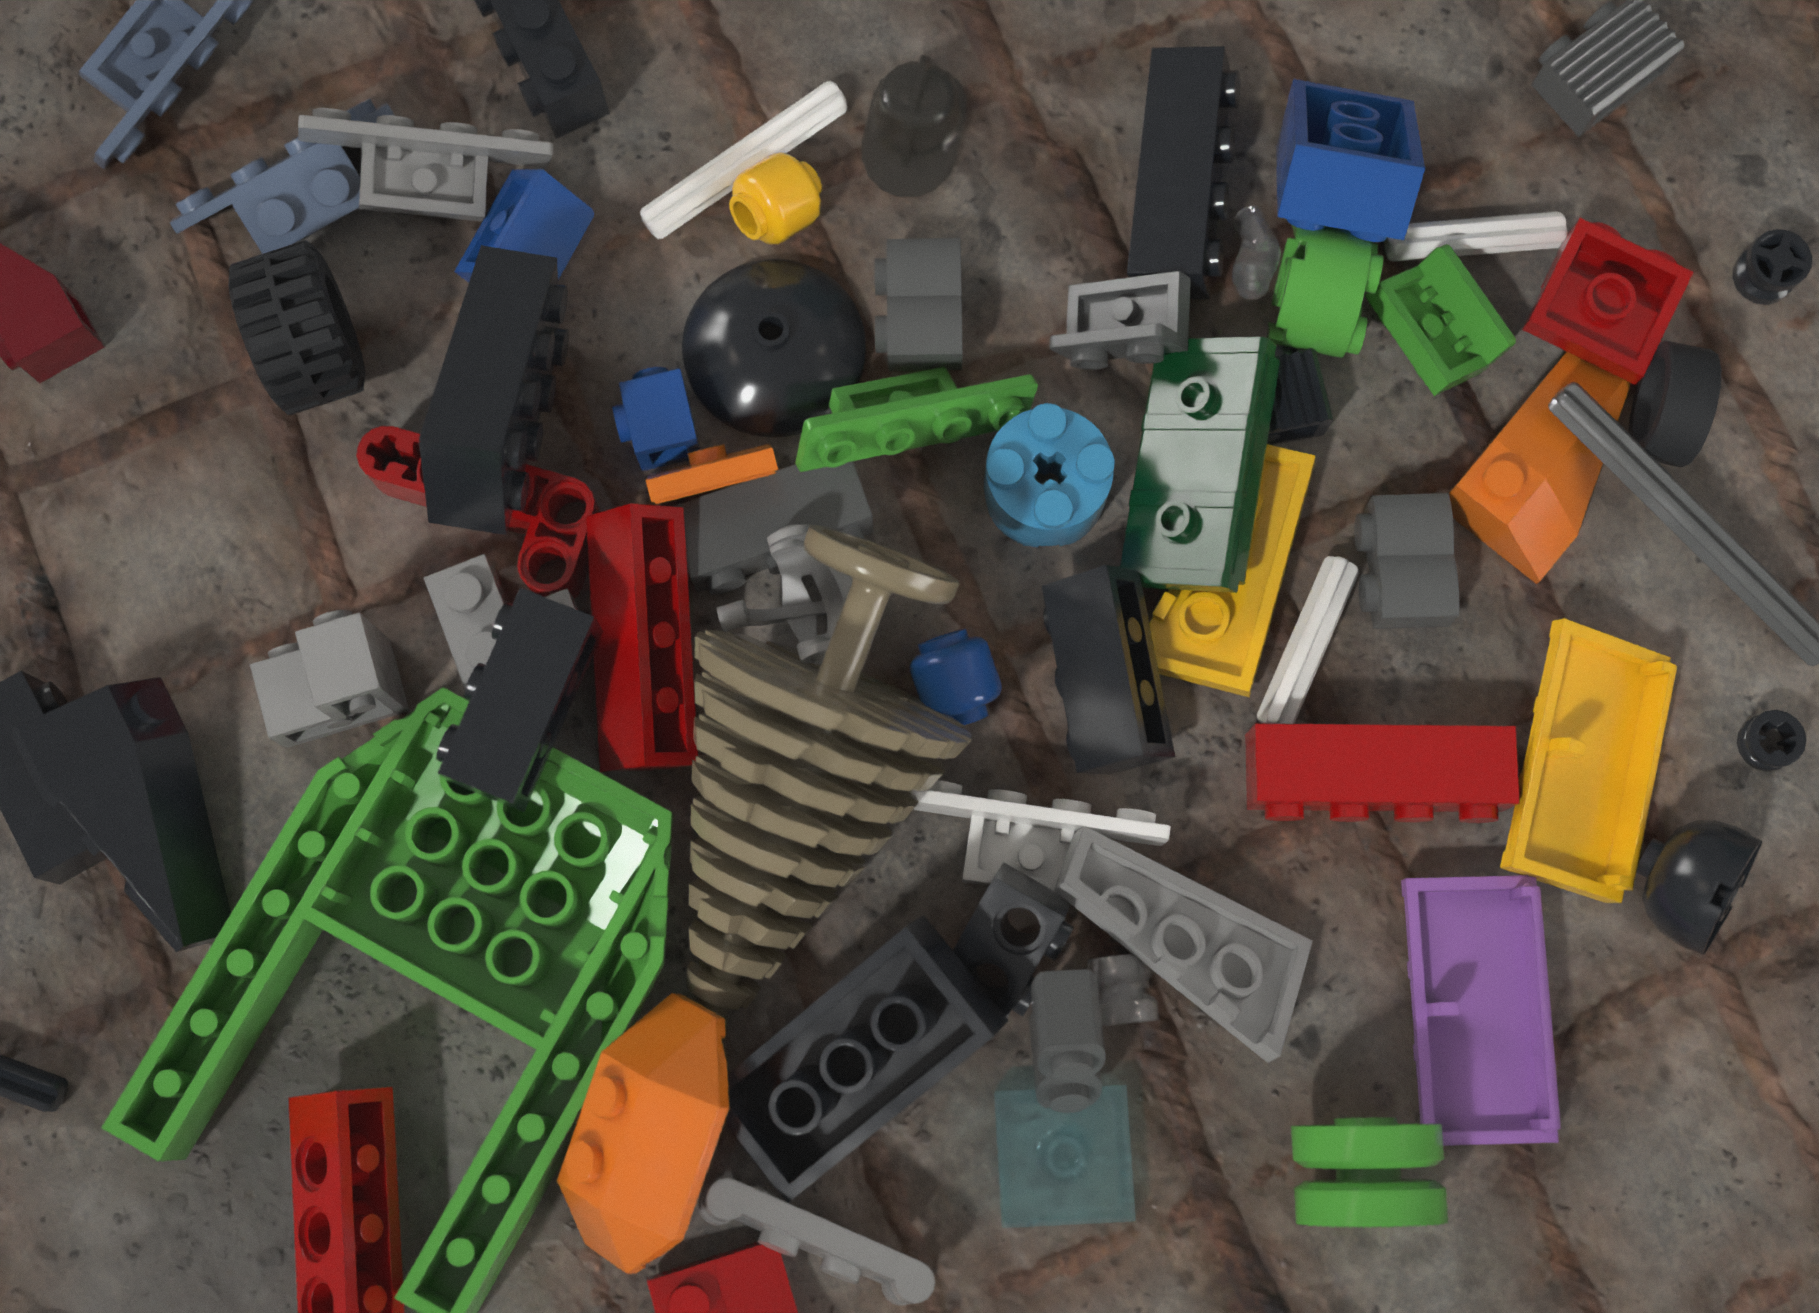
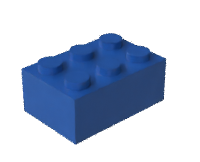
(1348, 161)

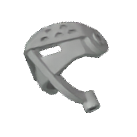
(797, 607)

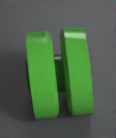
(1368, 1173)

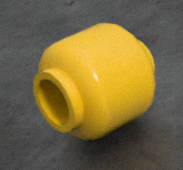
(776, 198)

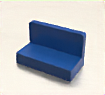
(531, 217)

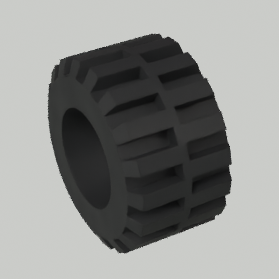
(296, 327)

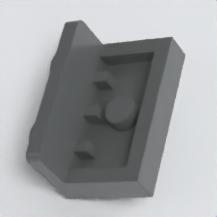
(1125, 319)

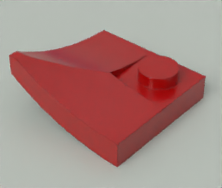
(730, 1282)

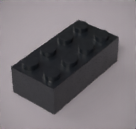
(493, 391)
(858, 1057)

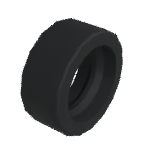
(1676, 402)

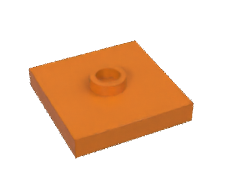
(711, 470)

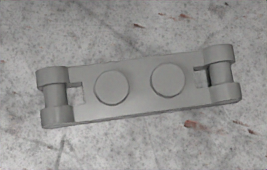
(843, 1251)

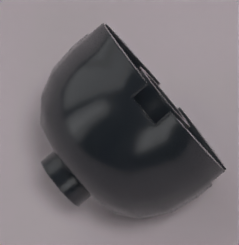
(1696, 880)

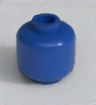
(956, 676)

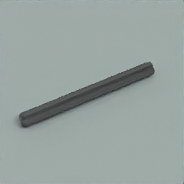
(1688, 520)

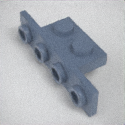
(145, 57)
(291, 195)

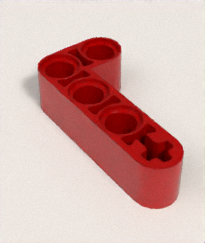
(547, 493)

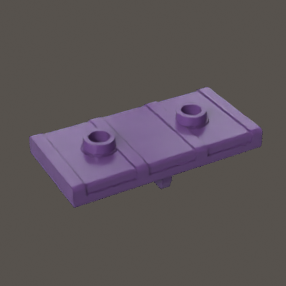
(1481, 1009)

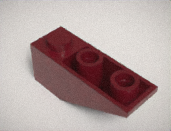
(40, 320)

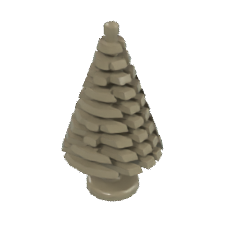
(801, 771)

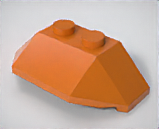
(648, 1133)

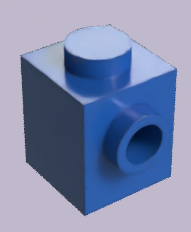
(656, 417)

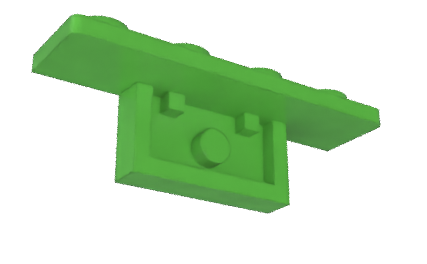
(908, 414)

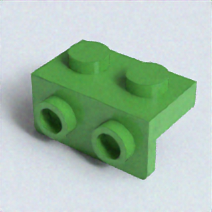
(1442, 320)

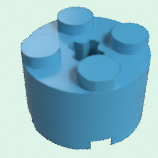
(1045, 443)

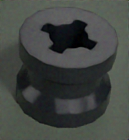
(1786, 258)

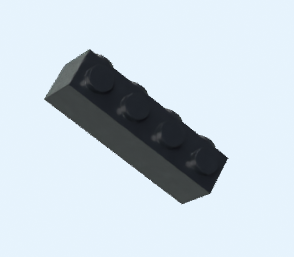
(552, 60)
(1182, 165)

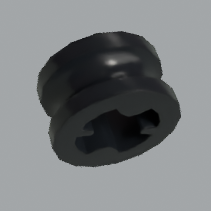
(1793, 740)

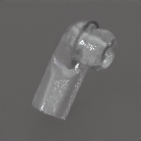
(1257, 255)

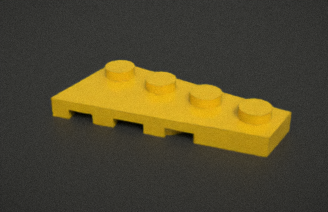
(1221, 635)

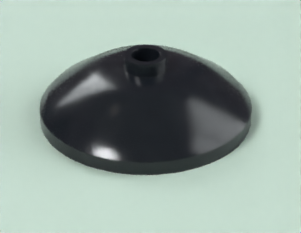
(780, 382)

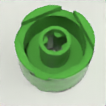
(1323, 291)

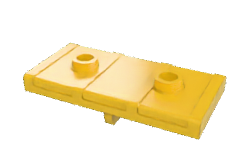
(1590, 763)

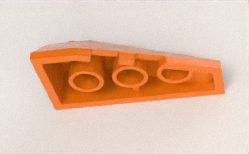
(1536, 475)

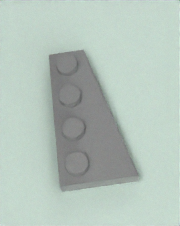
(1197, 940)

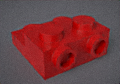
(1608, 300)

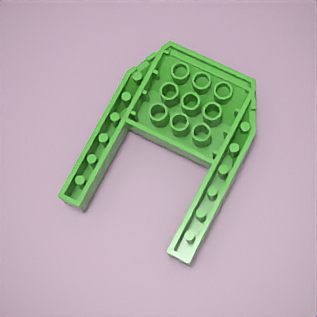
(512, 914)

